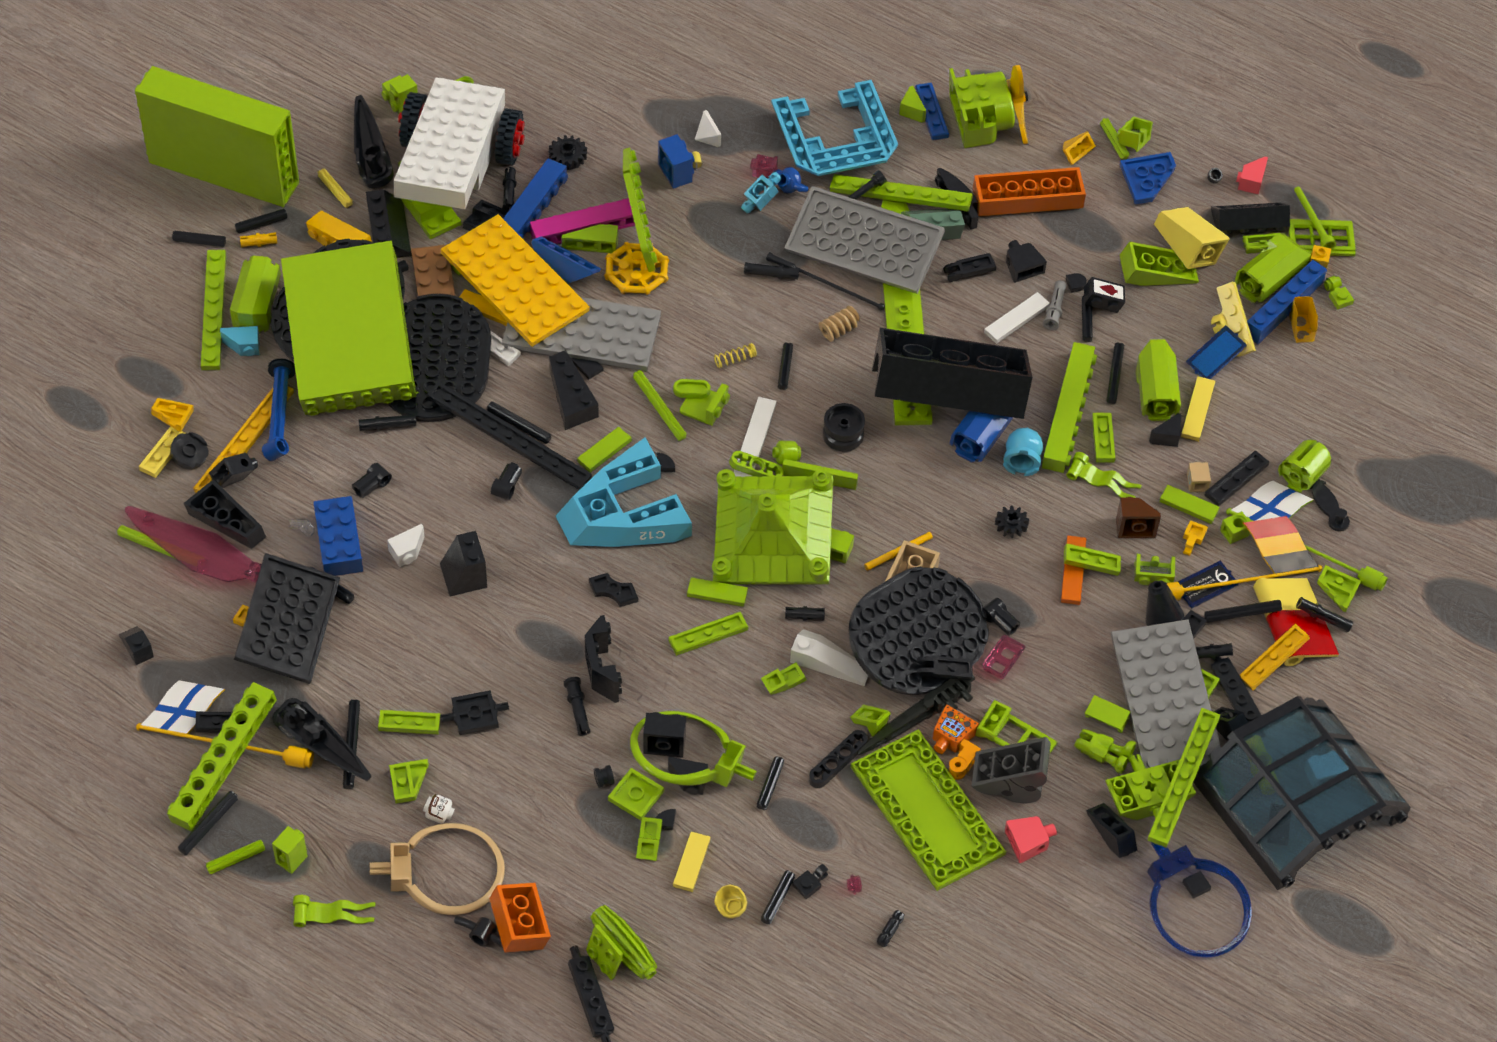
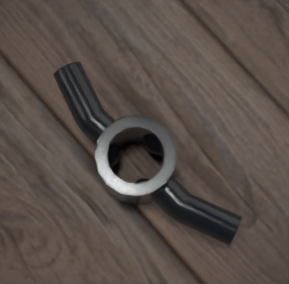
(482, 931)

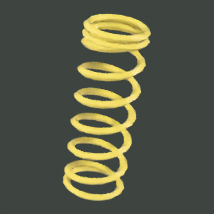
(752, 353)

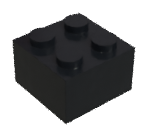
(664, 734)

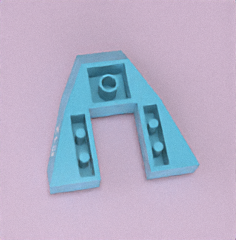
(597, 520)

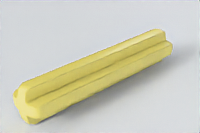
(335, 188)

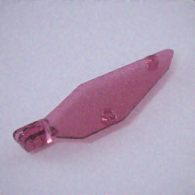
(195, 547)

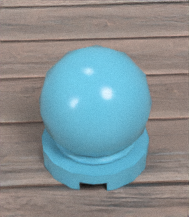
(1023, 452)

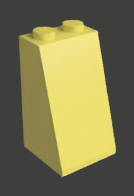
(1191, 237)

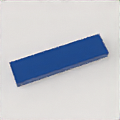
(934, 116)

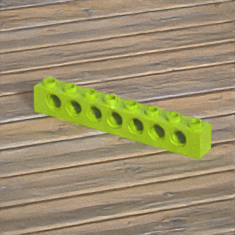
(189, 816)

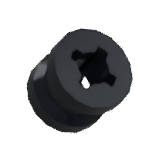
(604, 776)

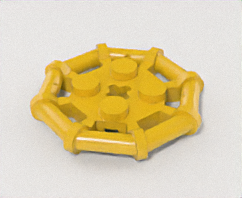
(629, 276)

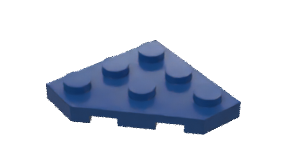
(1147, 175)

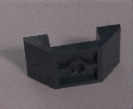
(603, 679)

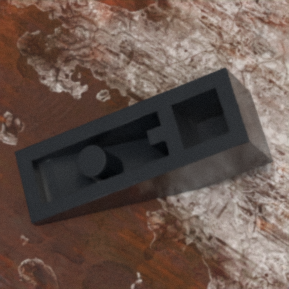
(1114, 831)

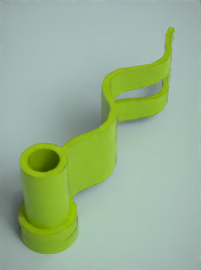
(1097, 477)
(327, 913)

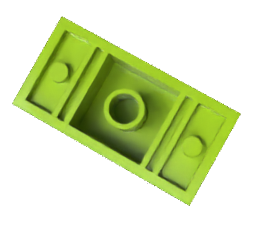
(433, 218)

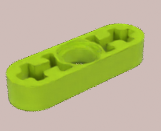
(744, 457)

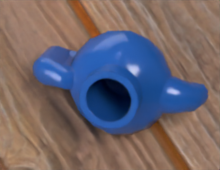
(790, 180)

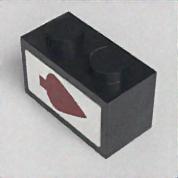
(1104, 294)

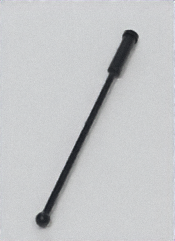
(775, 259)

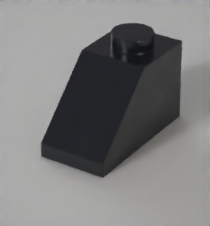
(137, 645)
(1229, 721)
(682, 767)

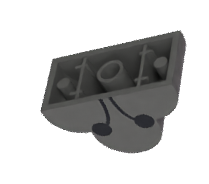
(1013, 770)

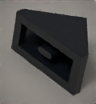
(1167, 432)

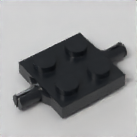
(475, 712)

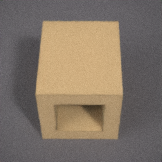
(1198, 477)

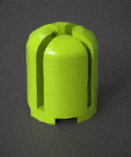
(1305, 465)

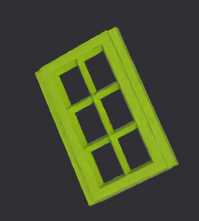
(1327, 225)

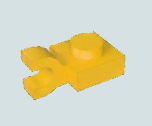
(1194, 534)

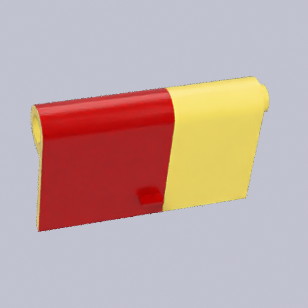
(1279, 622)

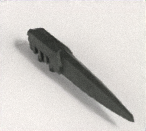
(923, 709)

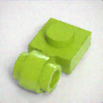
(1339, 296)

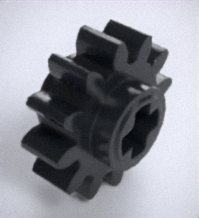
(1012, 521)

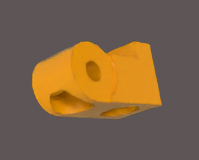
(960, 765)

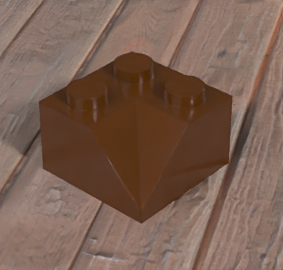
(1136, 519)

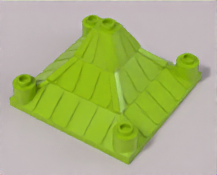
(773, 529)

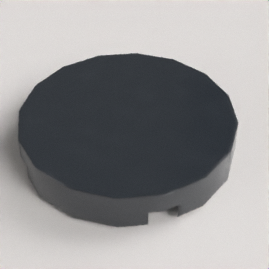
(189, 450)

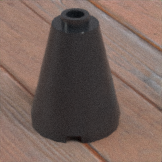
(1162, 605)

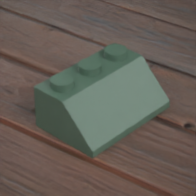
(947, 218)

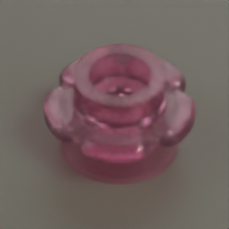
(854, 884)

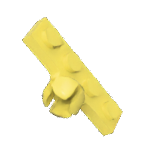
(1233, 316)

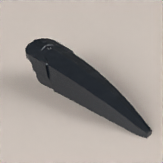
(369, 148)
(311, 729)

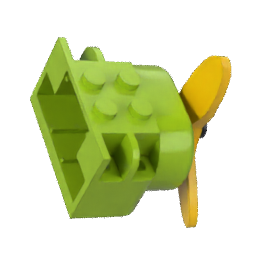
(987, 105)

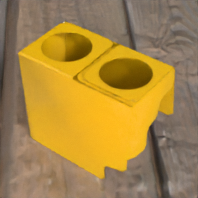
(1304, 308)

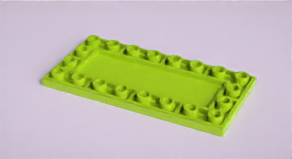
(928, 809)

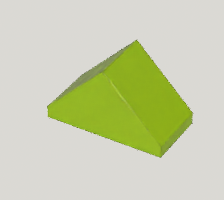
(912, 106)

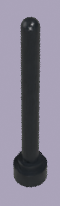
(877, 179)

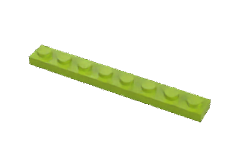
(904, 193)
(213, 310)
(1183, 778)

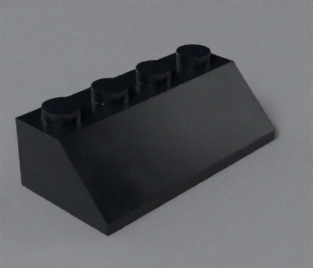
(1251, 216)
(388, 221)

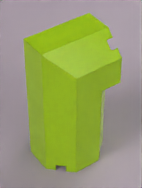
(1271, 268)
(255, 293)
(1158, 381)

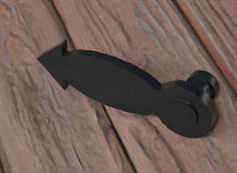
(1329, 505)

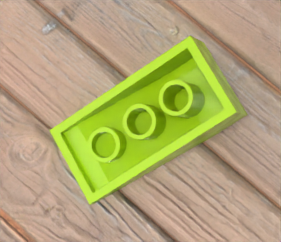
(1154, 266)

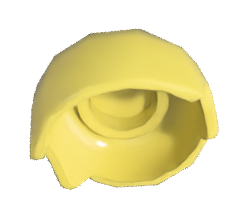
(730, 901)

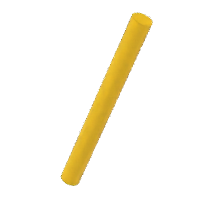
(893, 553)

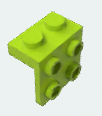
(708, 408)

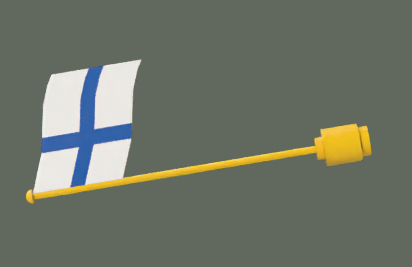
(177, 717)

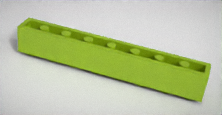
(1068, 408)

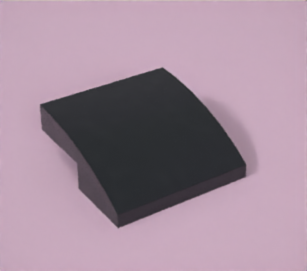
(481, 213)

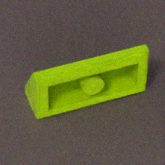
(993, 720)

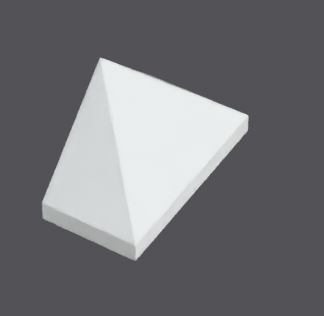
(708, 131)

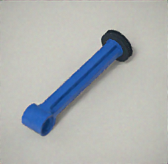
(276, 445)

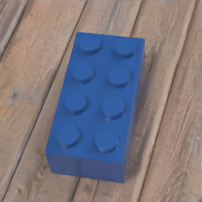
(338, 536)

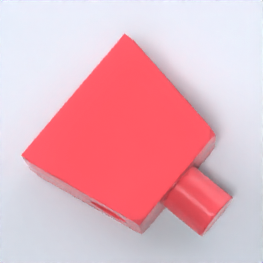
(1028, 836)

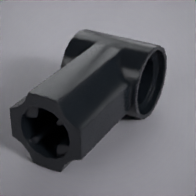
(375, 477)
(505, 485)
(997, 613)

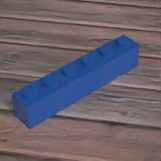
(536, 196)
(1279, 306)

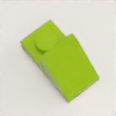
(871, 717)

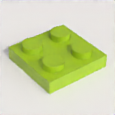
(636, 794)

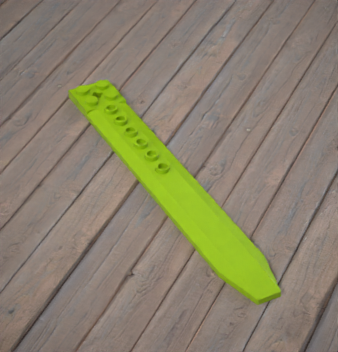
(904, 313)

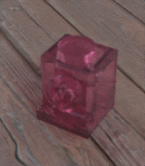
(763, 165)

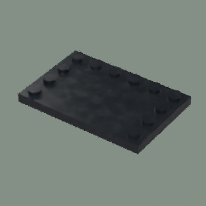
(287, 618)

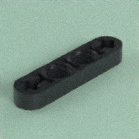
(836, 757)

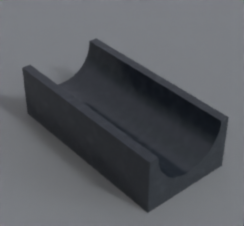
(952, 373)

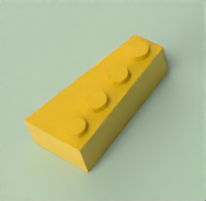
(328, 229)

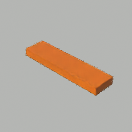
(1073, 576)

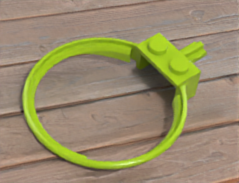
(722, 773)

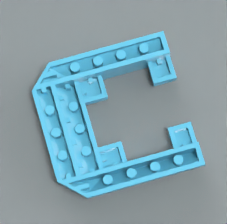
(873, 145)

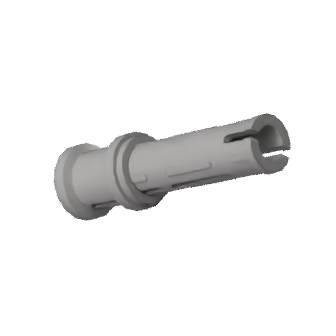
(1054, 310)

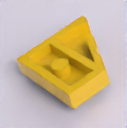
(172, 412)

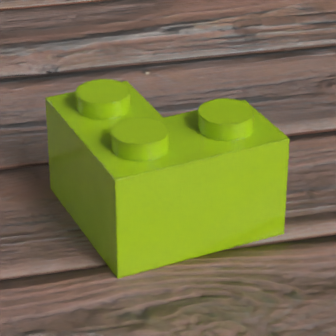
(396, 91)

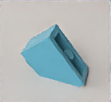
(241, 339)

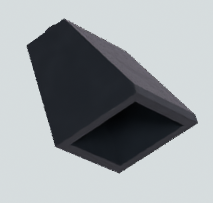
(464, 565)

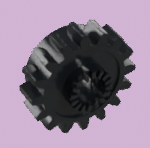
(568, 152)

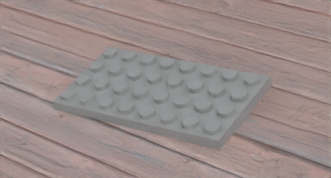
(864, 239)
(606, 334)
(1162, 688)

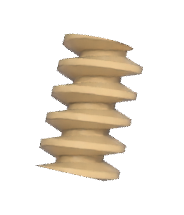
(839, 323)

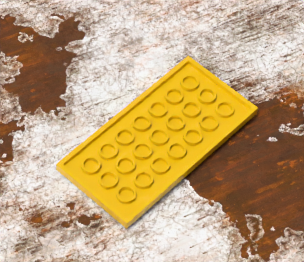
(515, 280)

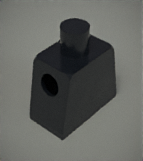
(1024, 261)
(238, 466)

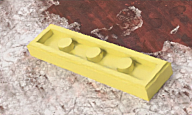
(1198, 408)

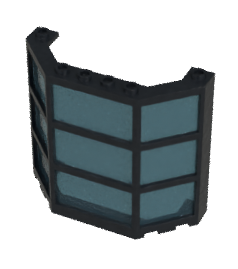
(1295, 786)

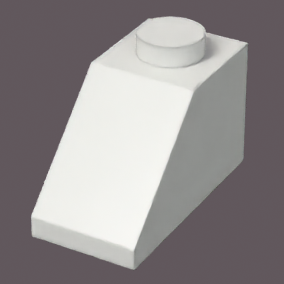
(406, 545)

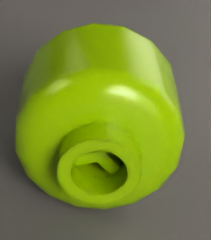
(786, 450)

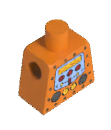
(952, 729)

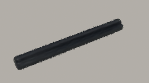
(351, 738)

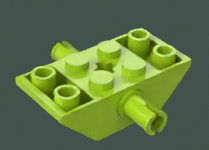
(1142, 791)

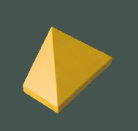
(1078, 147)

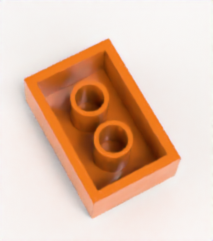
(519, 917)

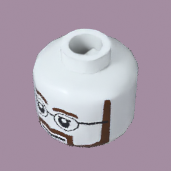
(438, 808)

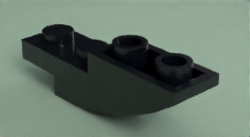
(950, 182)

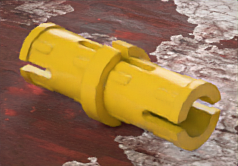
(258, 239)

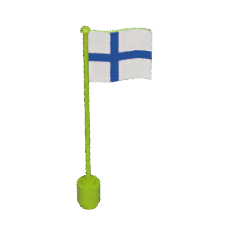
(1278, 501)

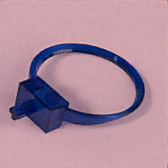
(1177, 861)

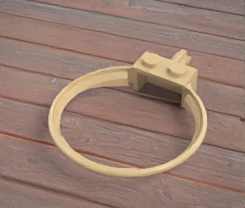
(401, 877)

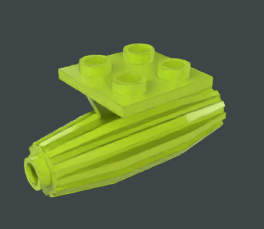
(616, 942)

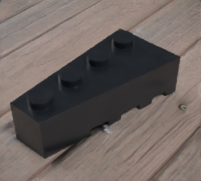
(572, 393)
(220, 511)

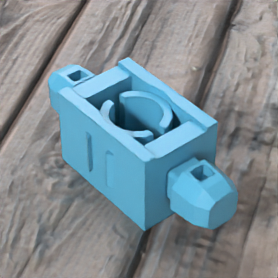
(758, 186)

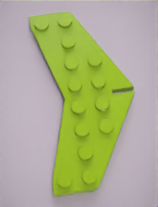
(633, 182)

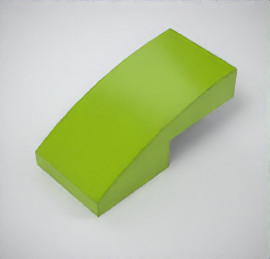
(782, 680)
(649, 838)

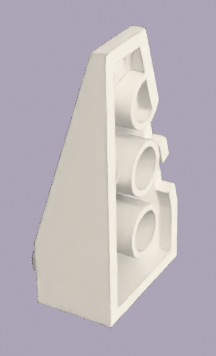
(824, 656)

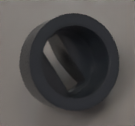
(1216, 175)

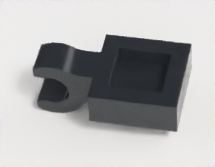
(809, 883)

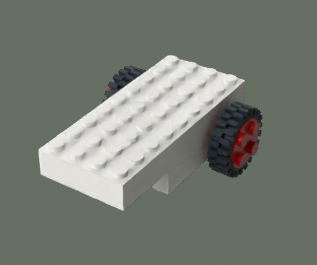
(452, 141)

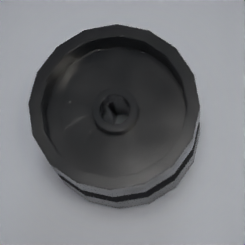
(843, 427)

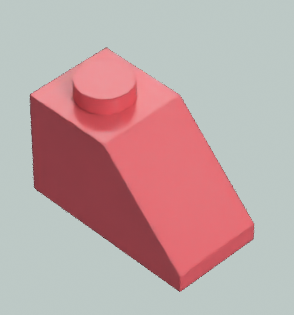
(1252, 175)

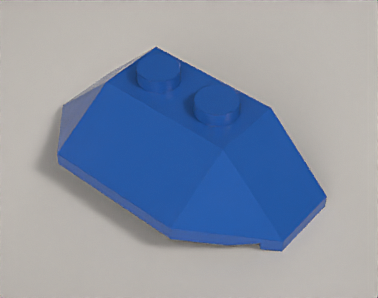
(562, 261)

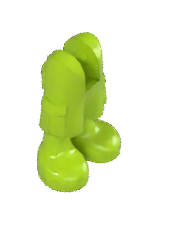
(1099, 746)

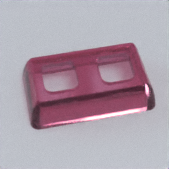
(995, 656)

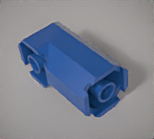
(978, 434)

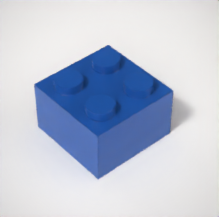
(675, 161)

